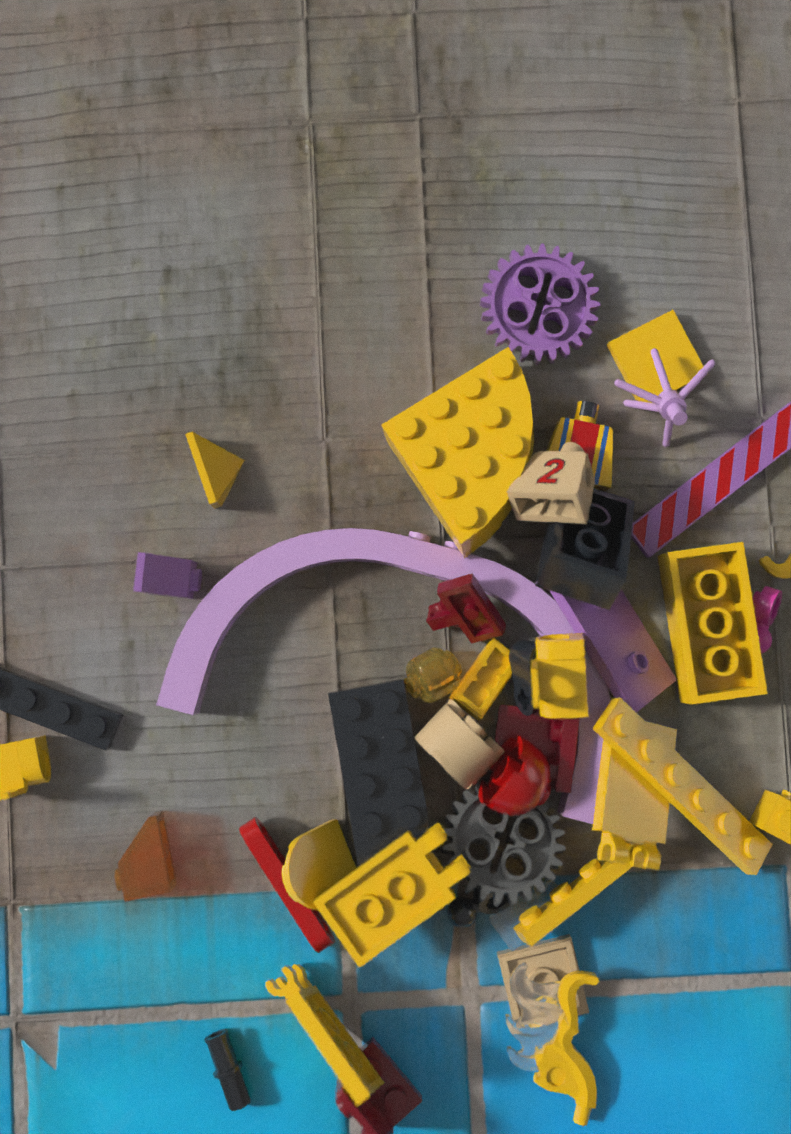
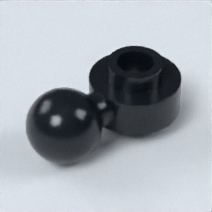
(463, 911)

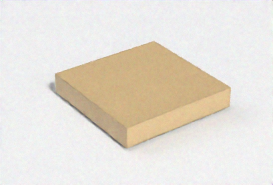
(546, 963)

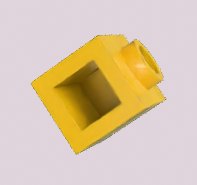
(774, 815)

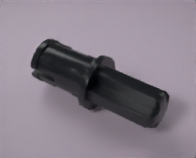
(228, 1070)

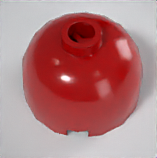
(518, 779)

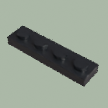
(58, 710)

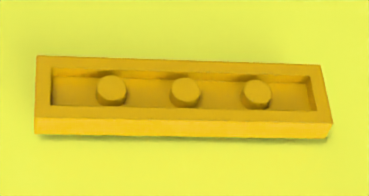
(568, 898)

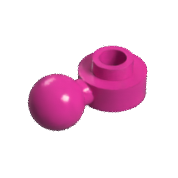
(766, 608)

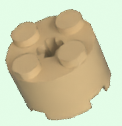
(459, 744)

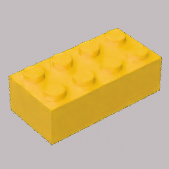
(712, 623)

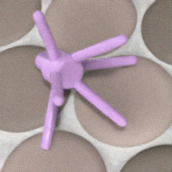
(667, 403)

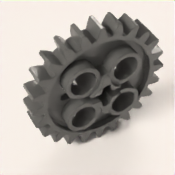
(534, 854)

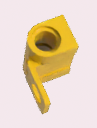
(560, 676)
(23, 765)

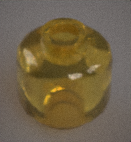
(432, 674)

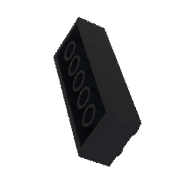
(378, 765)

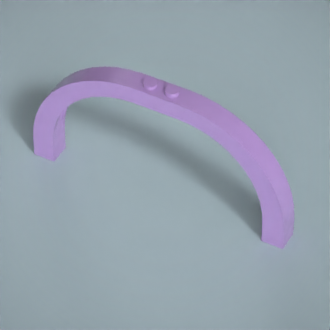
(217, 612)

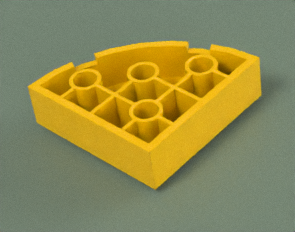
(468, 447)

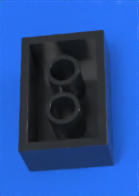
(589, 557)

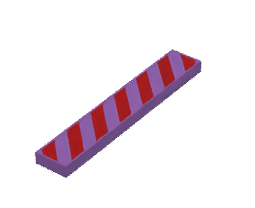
(713, 483)

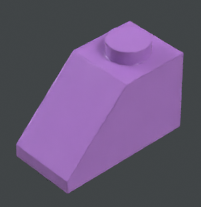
(166, 576)

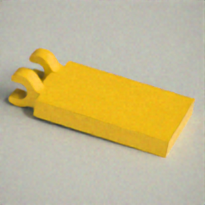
(630, 809)
(390, 894)
(326, 1032)

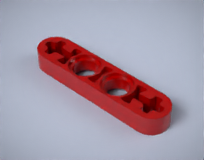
(271, 862)

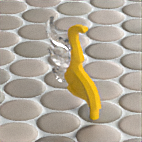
(546, 1036)

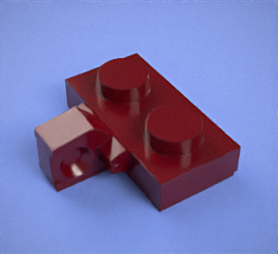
(467, 607)

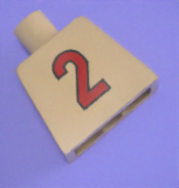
(554, 487)

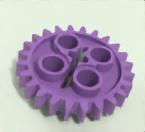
(569, 313)

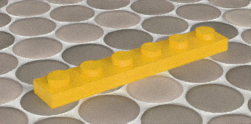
(682, 786)

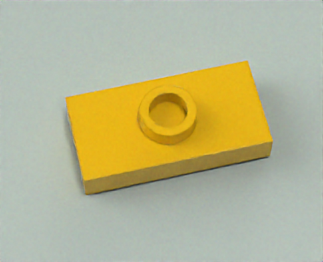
(484, 680)

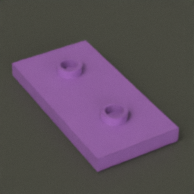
(619, 649)

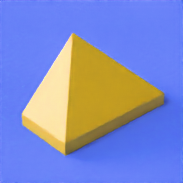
(215, 467)

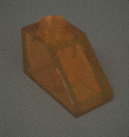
(147, 863)

